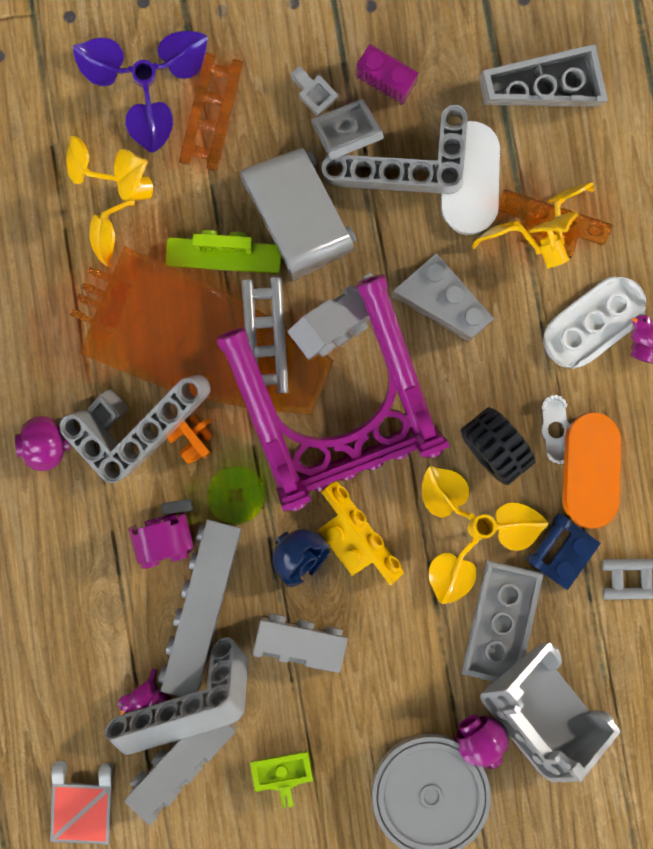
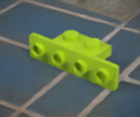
(223, 253)

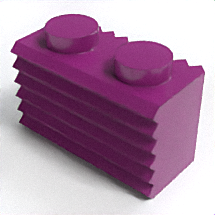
(386, 74)

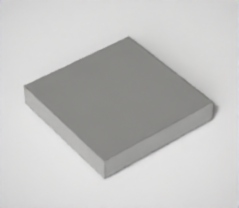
(347, 129)

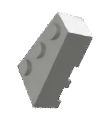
(443, 298)
(331, 323)
(300, 643)

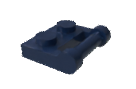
(571, 555)

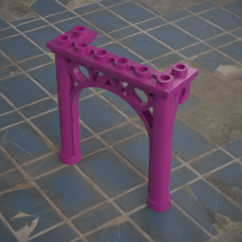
(402, 377)

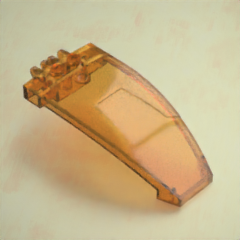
(166, 329)

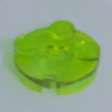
(220, 497)

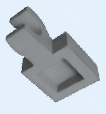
(315, 93)

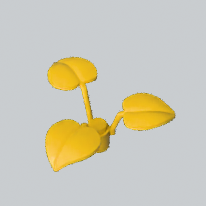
(131, 187)
(552, 245)
(516, 526)

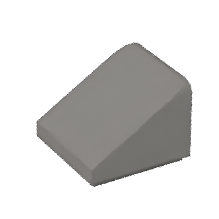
(108, 408)

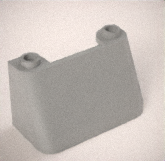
(298, 212)
(548, 717)

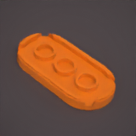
(592, 470)

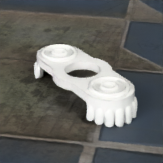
(554, 411)

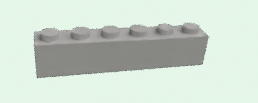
(201, 608)

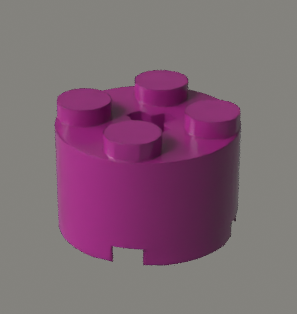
(161, 539)

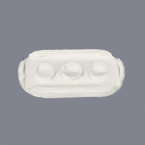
(476, 202)
(594, 322)

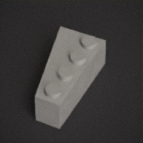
(549, 80)
(173, 771)

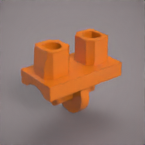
(196, 448)

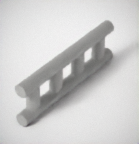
(276, 321)
(618, 591)

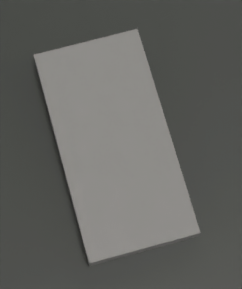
(501, 620)

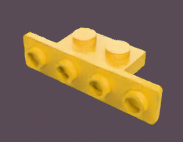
(354, 538)

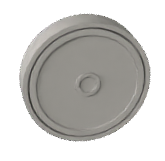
(429, 794)

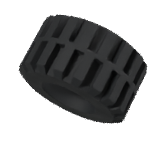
(498, 446)

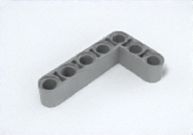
(408, 167)
(142, 435)
(191, 714)

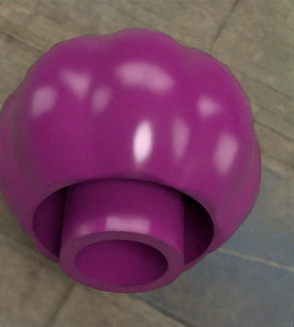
(41, 443)
(481, 741)

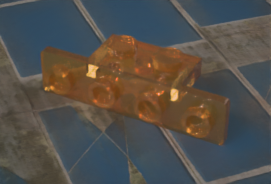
(536, 212)

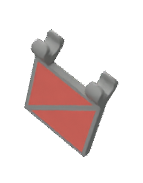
(79, 809)

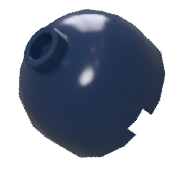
(298, 554)

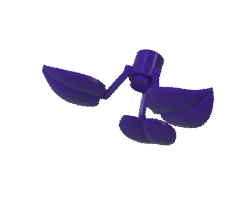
(149, 123)

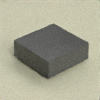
(177, 506)

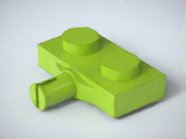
(282, 774)

